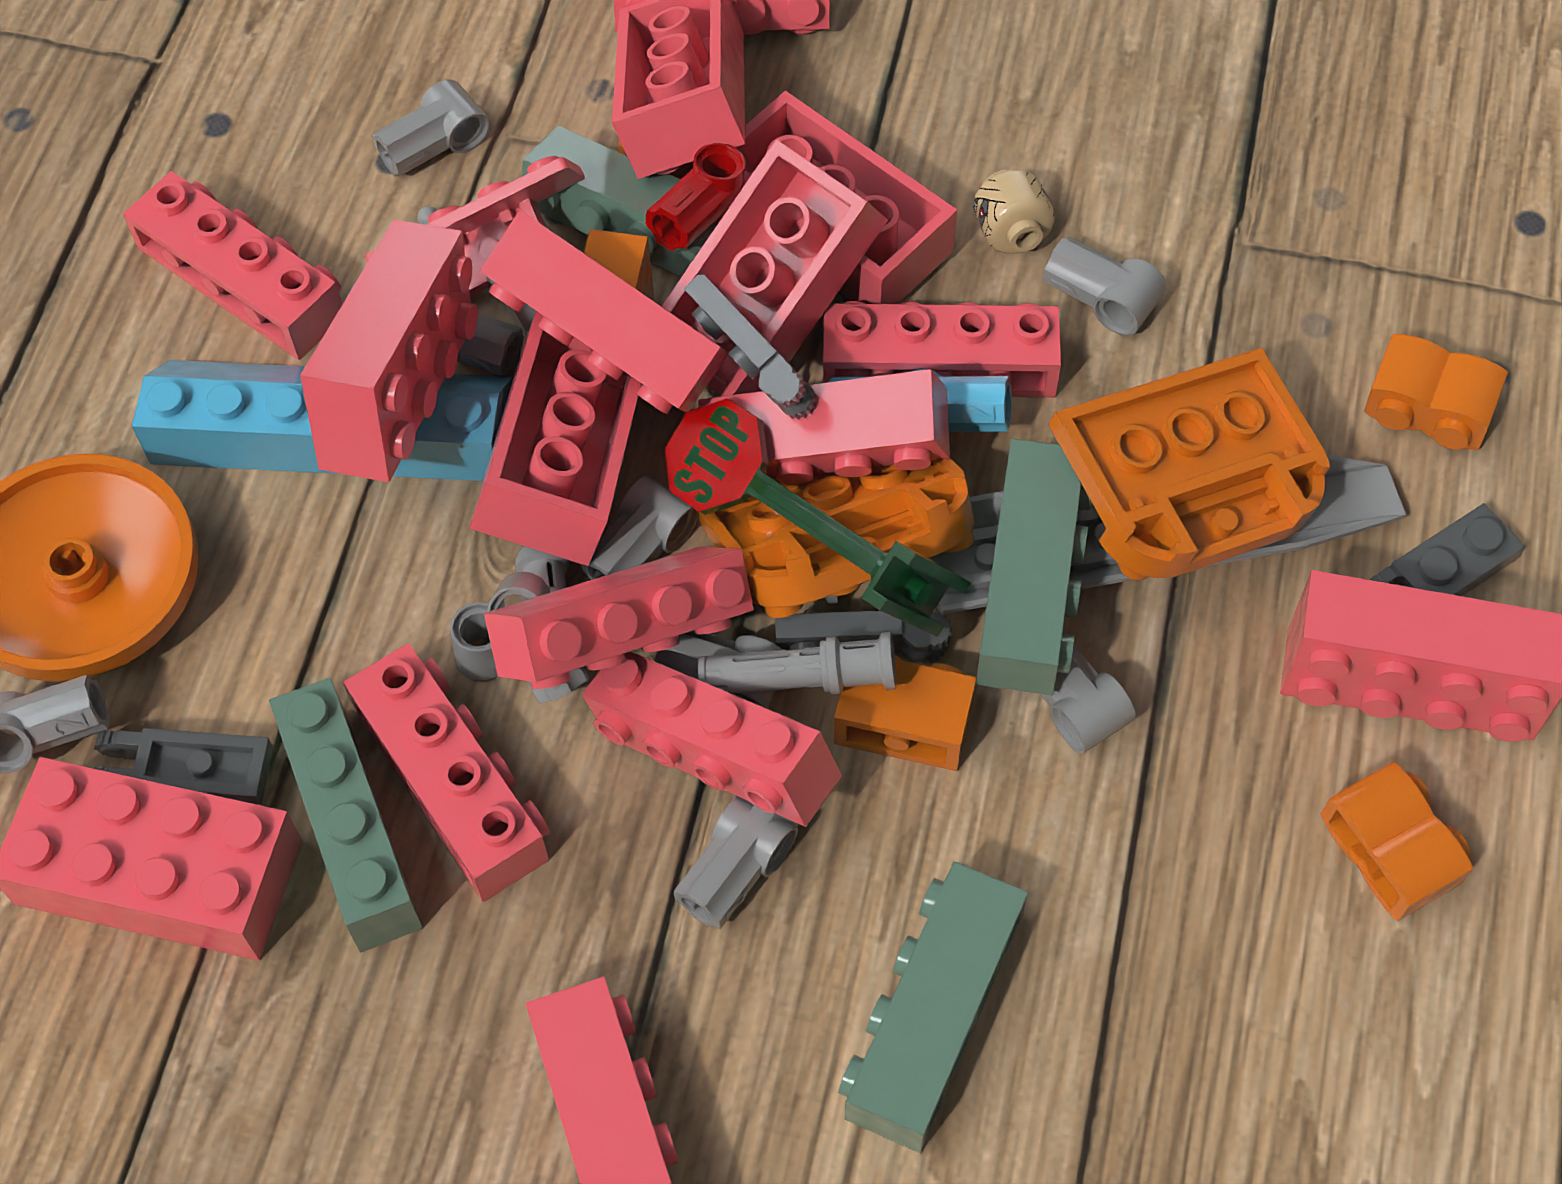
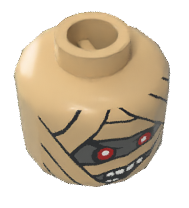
(1011, 208)

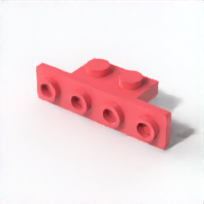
(497, 205)

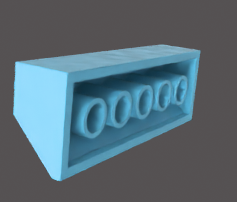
(261, 421)

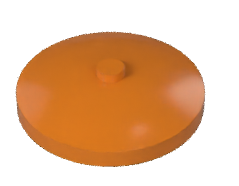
(89, 565)

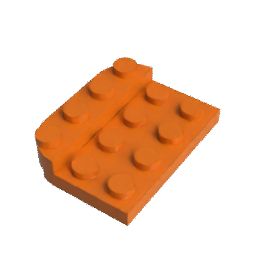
(1195, 465)
(790, 567)

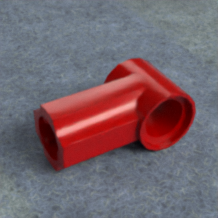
(698, 197)

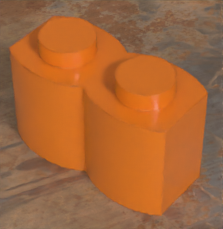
(1435, 392)
(1397, 840)

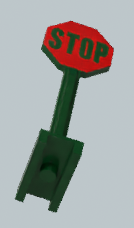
(722, 461)

